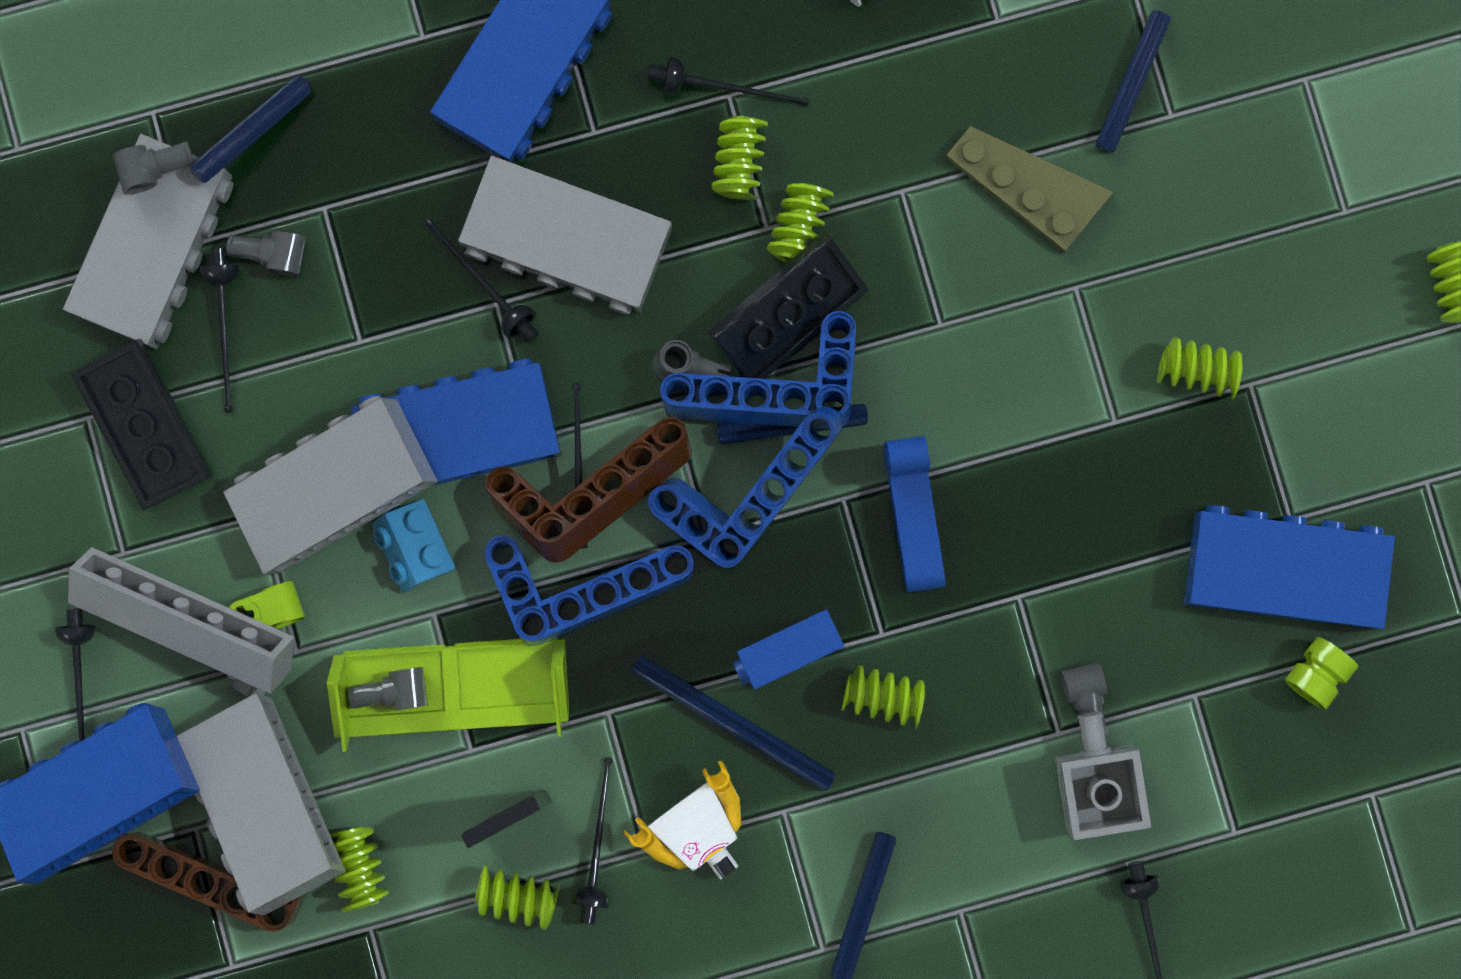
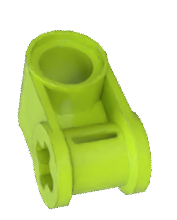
(273, 606)

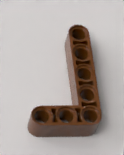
(592, 494)
(185, 880)

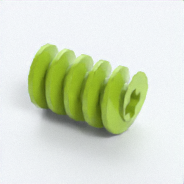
(738, 157)
(798, 220)
(1450, 271)
(1201, 366)
(884, 695)
(358, 866)
(516, 898)

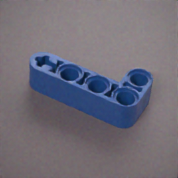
(914, 513)

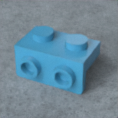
(412, 545)

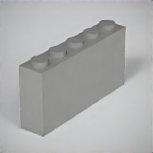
(564, 236)
(147, 252)
(329, 485)
(260, 805)

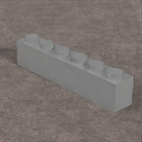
(180, 620)

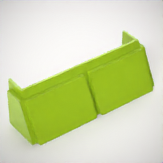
(465, 687)

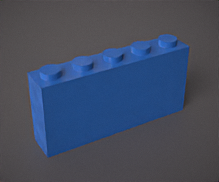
(517, 71)
(481, 420)
(1289, 568)
(788, 650)
(93, 793)

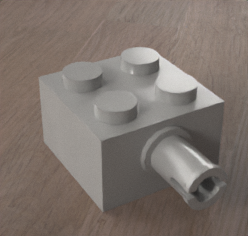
(1101, 785)

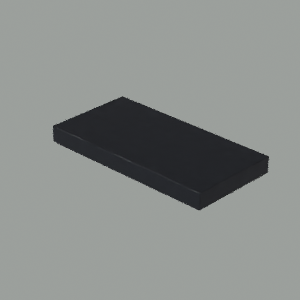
(788, 309)
(141, 424)
(506, 818)

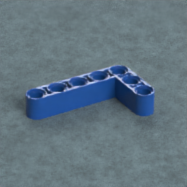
(775, 392)
(759, 498)
(582, 594)

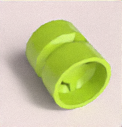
(1321, 673)

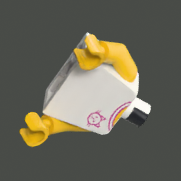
(696, 828)

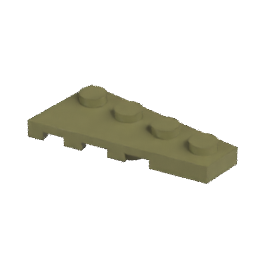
(1034, 190)

